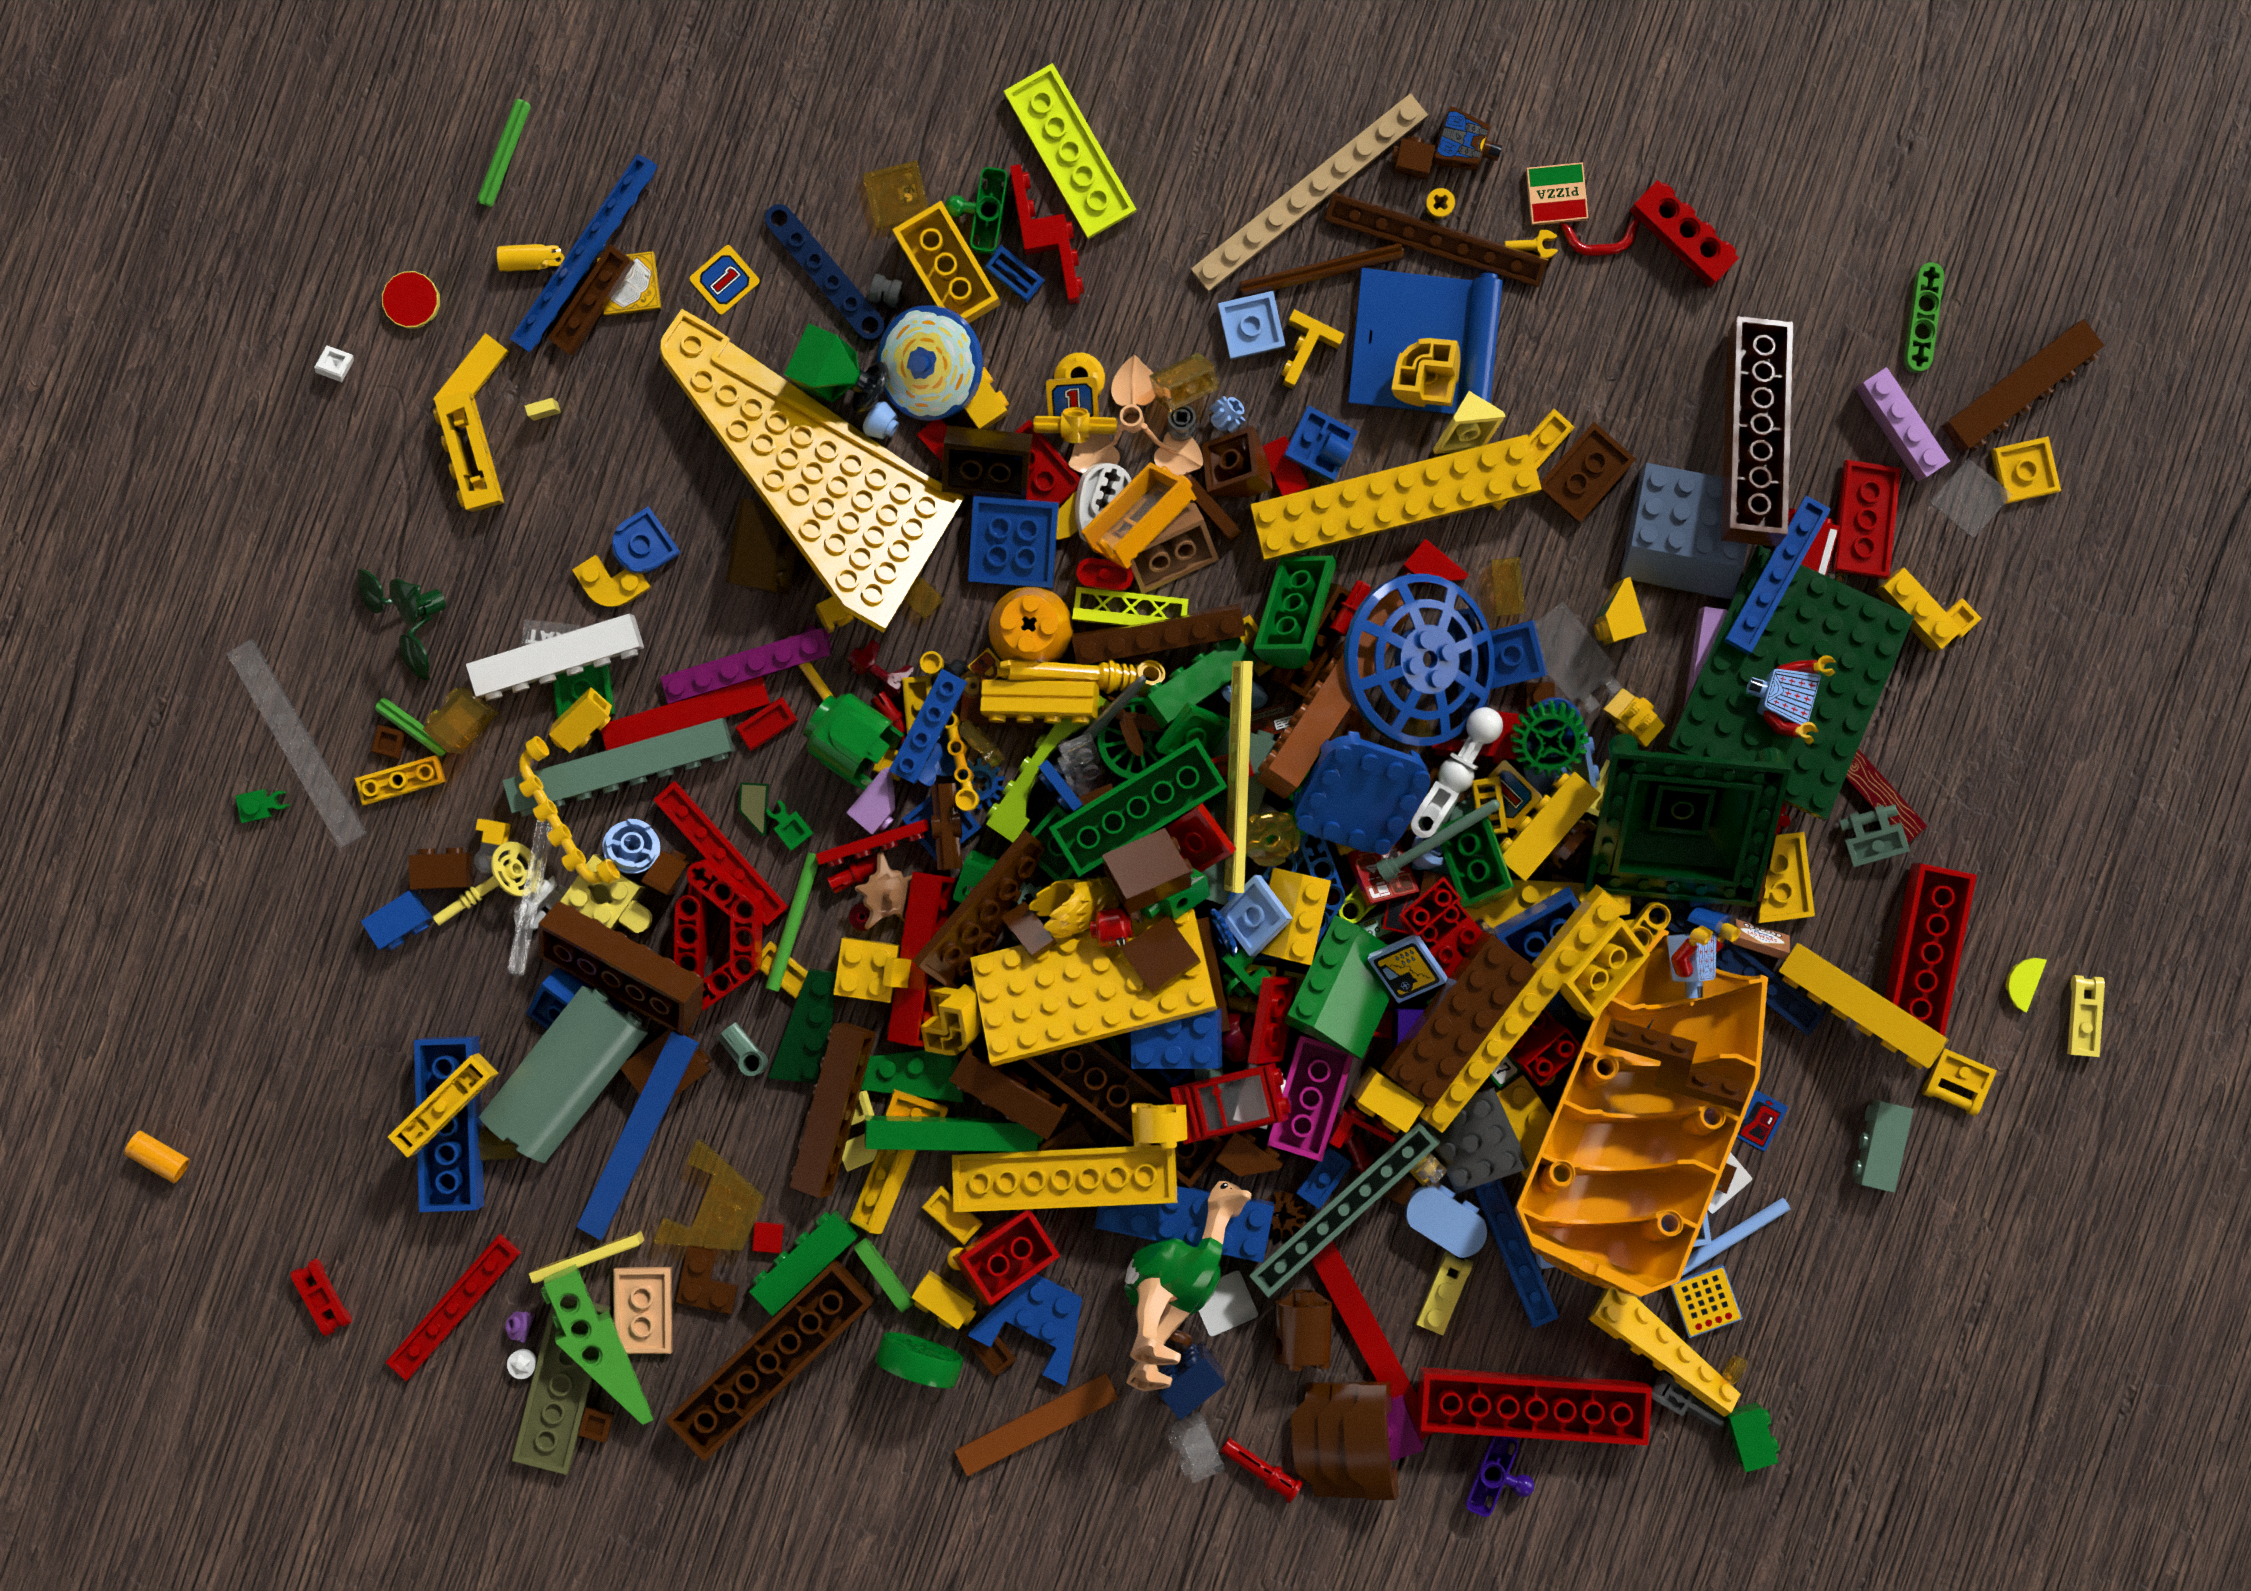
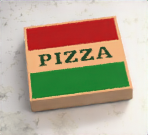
(1556, 194)

